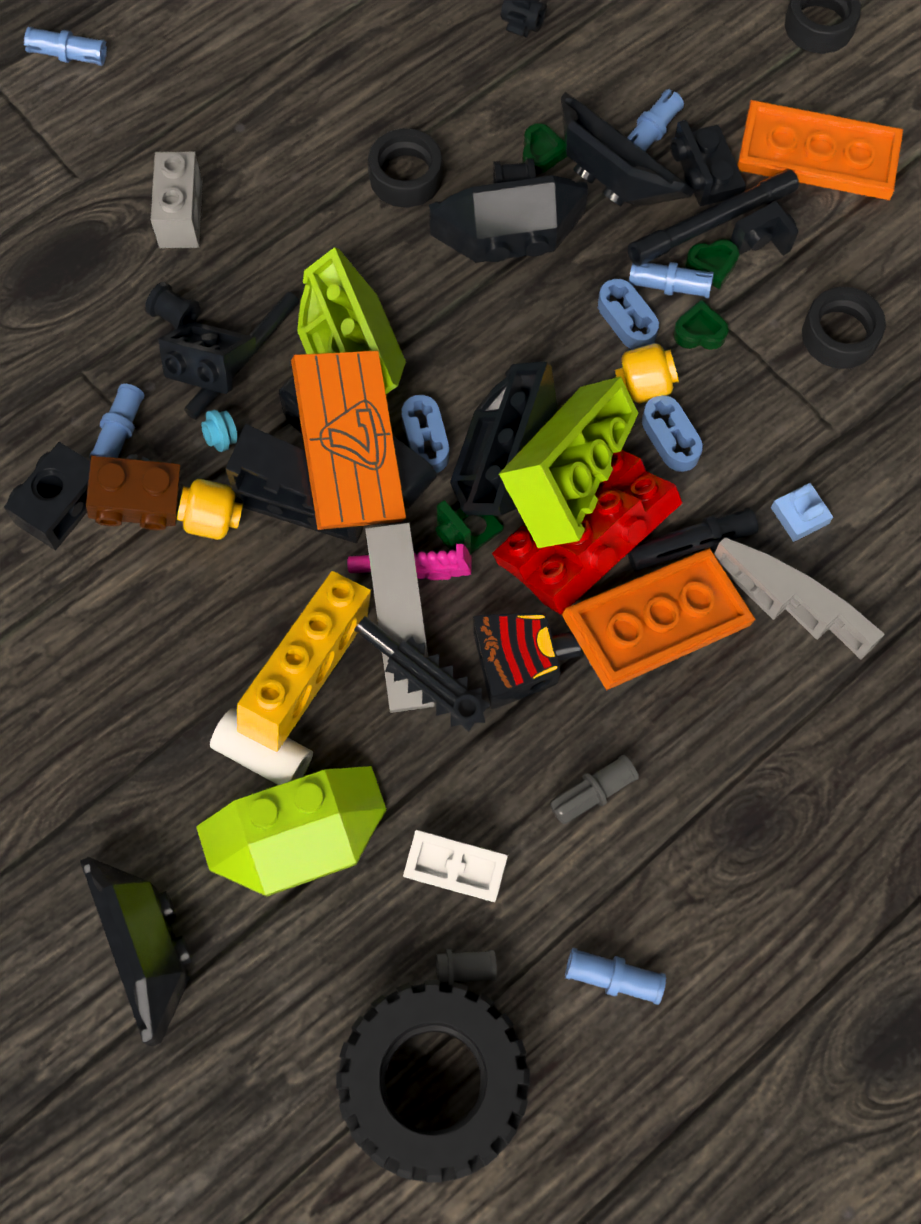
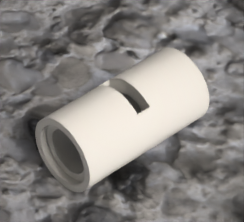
(279, 767)

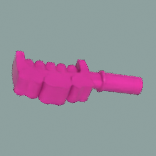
(430, 566)

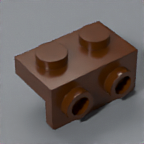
(132, 492)

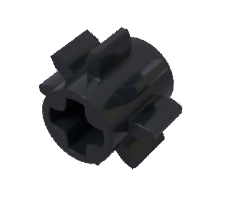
(523, 15)

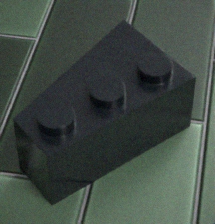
(275, 481)

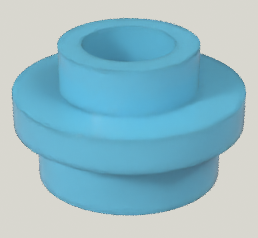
(219, 430)

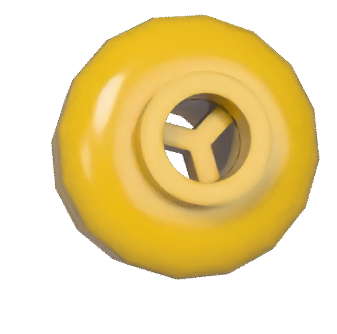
(648, 372)
(208, 509)

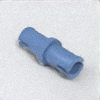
(65, 46)
(653, 123)
(672, 279)
(118, 423)
(615, 976)

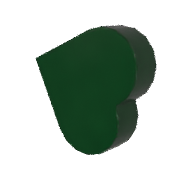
(543, 146)
(718, 257)
(700, 328)

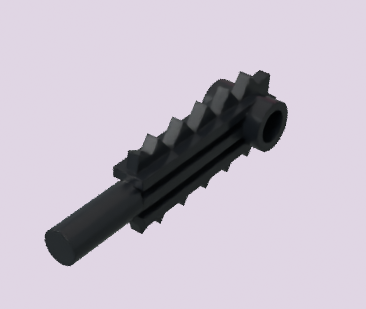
(423, 673)

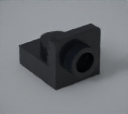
(765, 225)

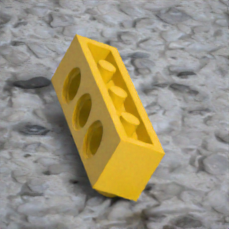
(302, 661)

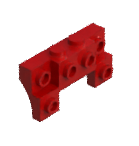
(625, 513)

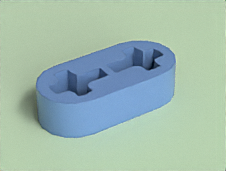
(633, 312)
(678, 428)
(434, 431)

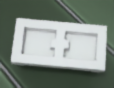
(455, 865)

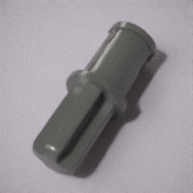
(594, 789)

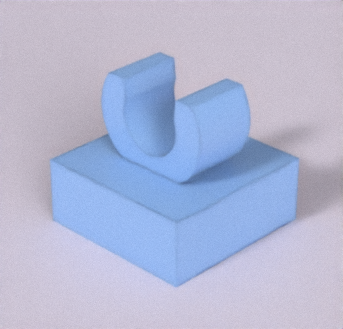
(801, 512)

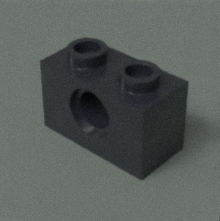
(55, 517)

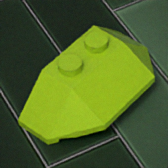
(345, 315)
(294, 830)

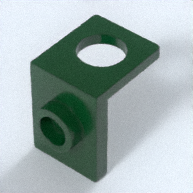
(454, 531)

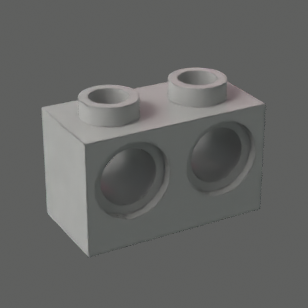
(176, 200)

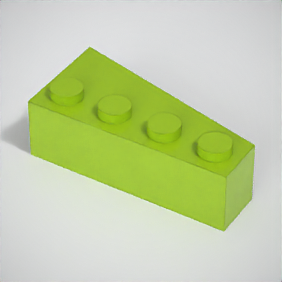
(567, 459)

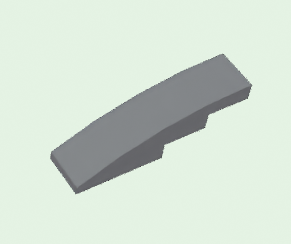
(781, 587)
(397, 601)

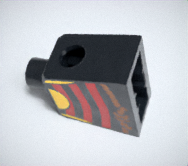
(520, 654)

